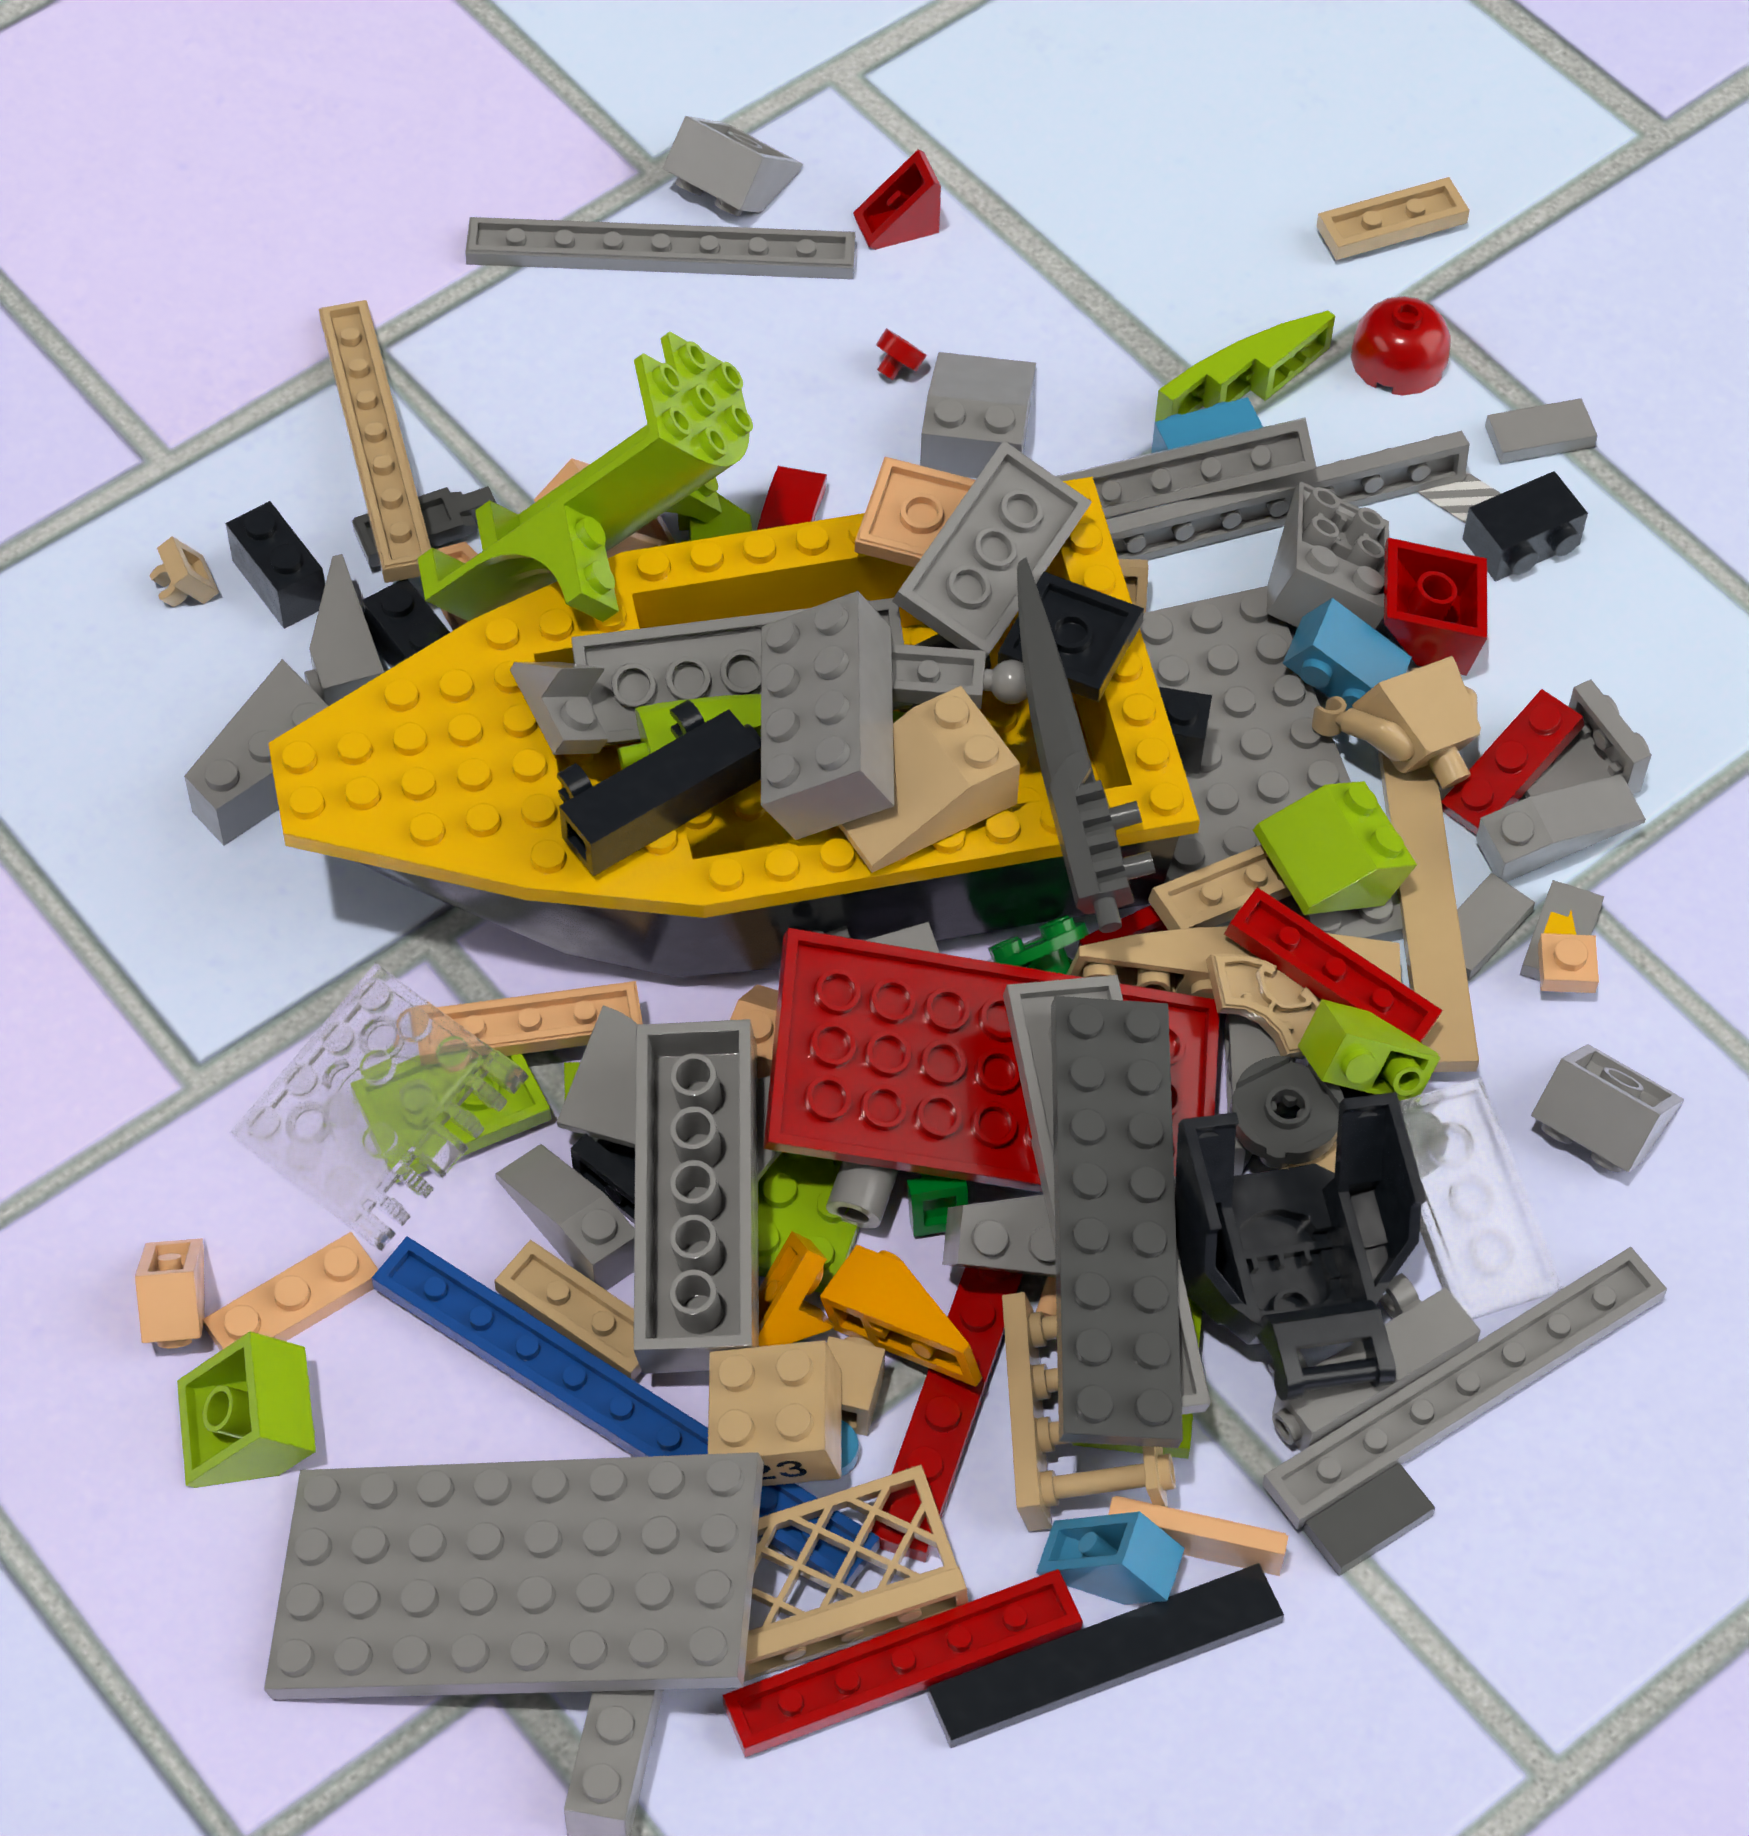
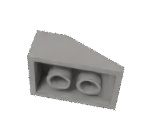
(973, 409)

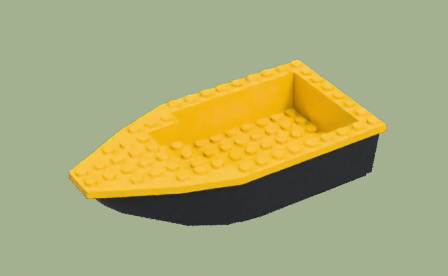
(457, 791)

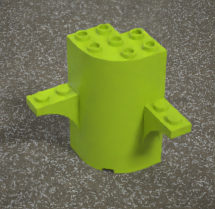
(669, 465)

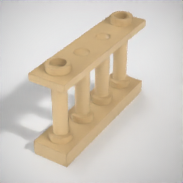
(1037, 1435)

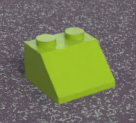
(1336, 849)
(246, 1412)

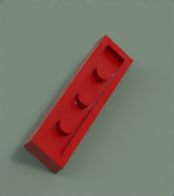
(1327, 965)

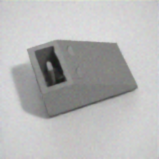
(1328, 554)

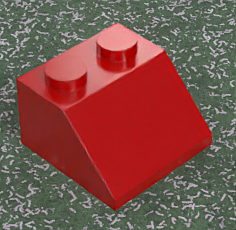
(1435, 602)

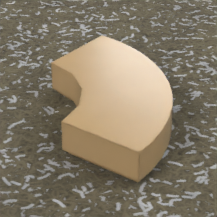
(1263, 995)

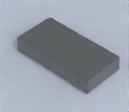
(1369, 1519)

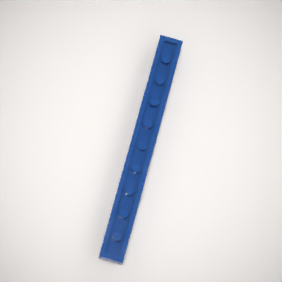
(581, 1383)

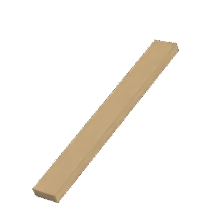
(375, 439)
(1431, 914)

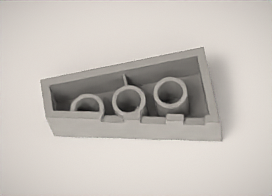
(1002, 1237)

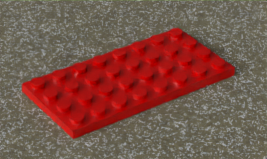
(915, 1061)

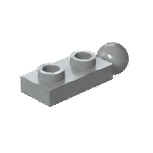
(927, 672)

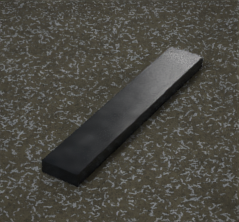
(1104, 1655)

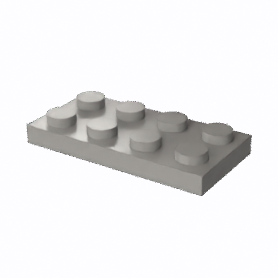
(970, 570)

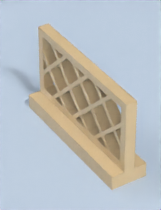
(860, 1614)

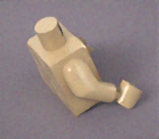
(1412, 720)

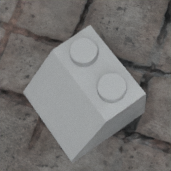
(728, 165)
(1605, 1108)

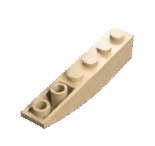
(1178, 958)

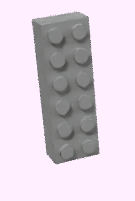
(695, 1193)

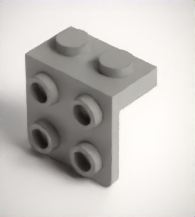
(1599, 750)

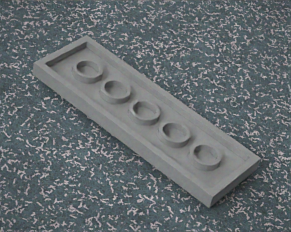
(683, 664)

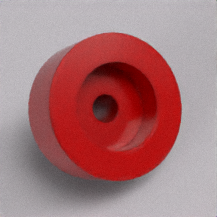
(899, 353)

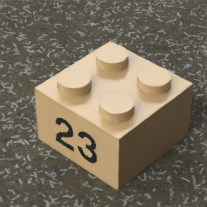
(778, 1405)

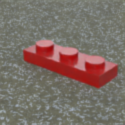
(1514, 760)

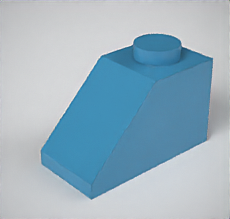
(1113, 1557)

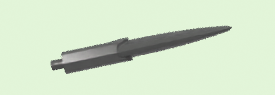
(1077, 801)

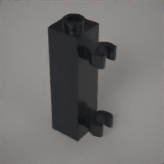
(660, 790)

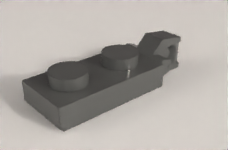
(445, 515)

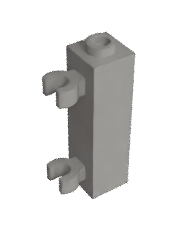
(1420, 1338)

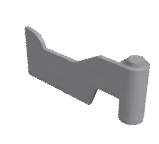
(605, 1107)

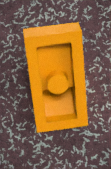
(782, 1307)

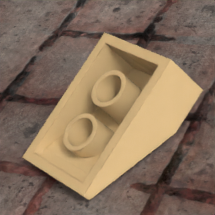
(946, 778)

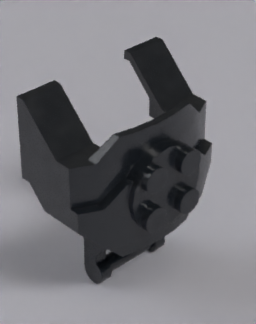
(1300, 1248)

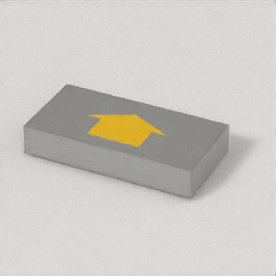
(1564, 912)

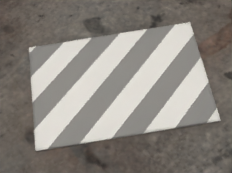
(1460, 495)

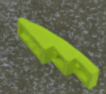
(1253, 363)

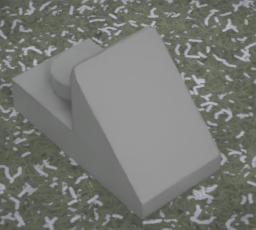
(560, 705)

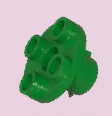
(1043, 952)

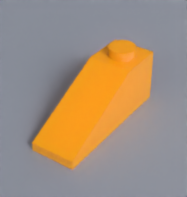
(886, 1304)

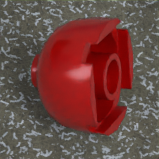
(1401, 345)

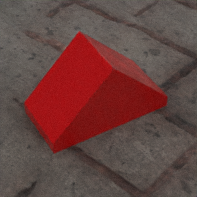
(903, 206)

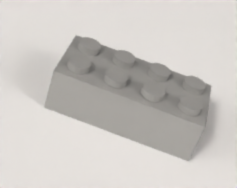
(826, 716)

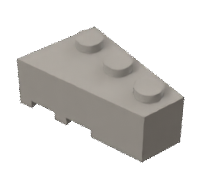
(234, 778)

